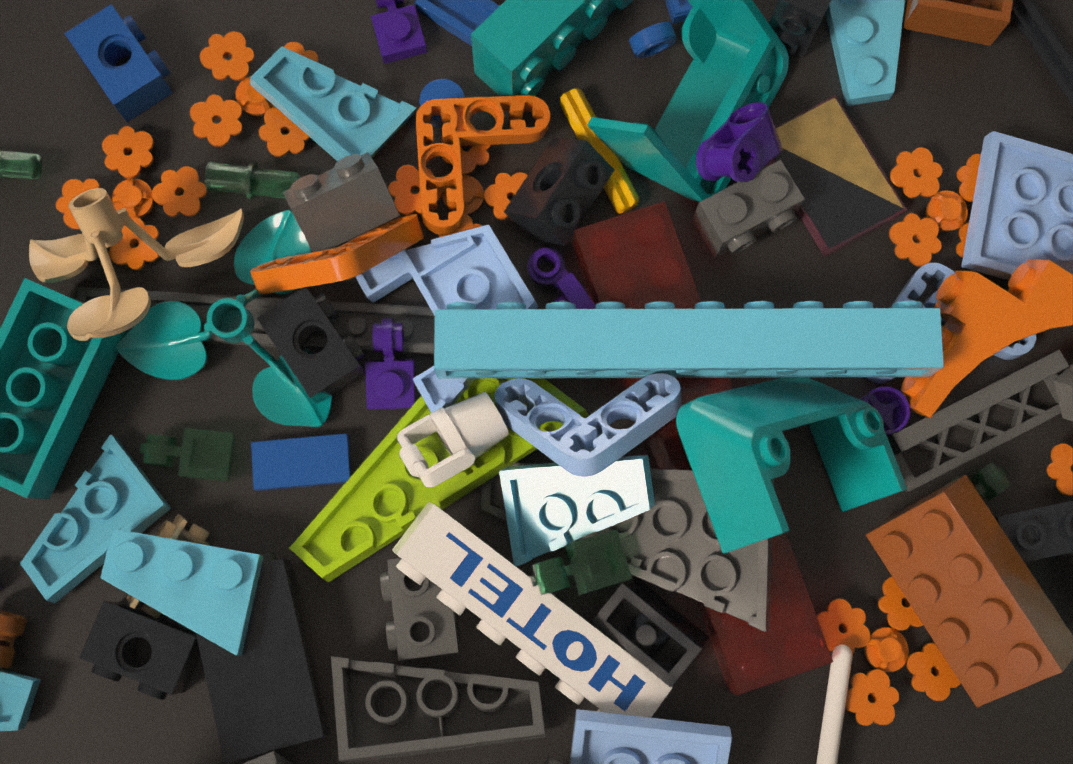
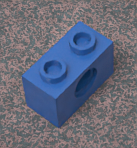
(102, 43)

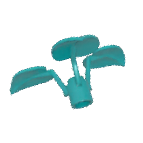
(170, 335)

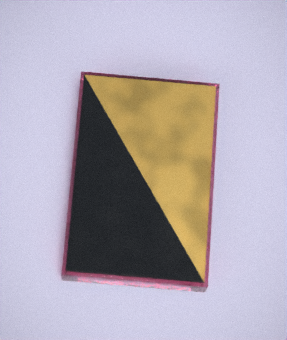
(836, 175)

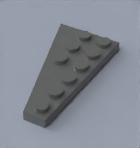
(680, 550)

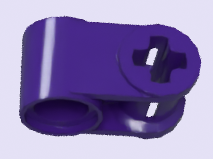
(740, 145)

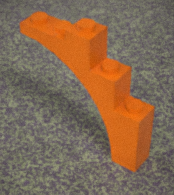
(987, 319)

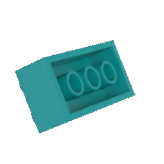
(533, 37)
(45, 388)

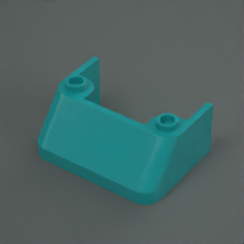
(732, 65)
(740, 447)

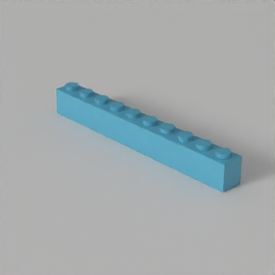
(687, 341)

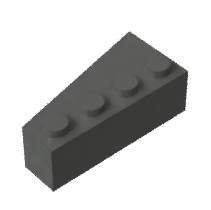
(414, 711)

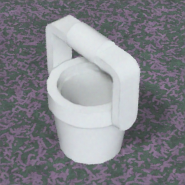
(464, 428)

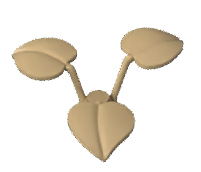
(101, 228)

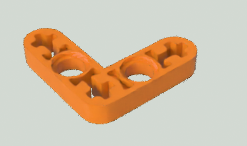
(459, 132)
(340, 262)

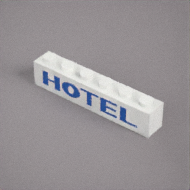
(538, 624)

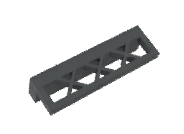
(978, 402)

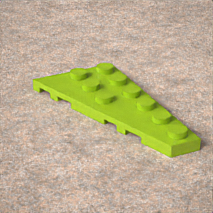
(386, 499)

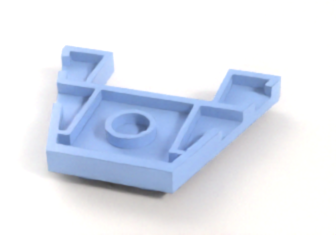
(451, 269)

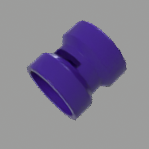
(891, 406)

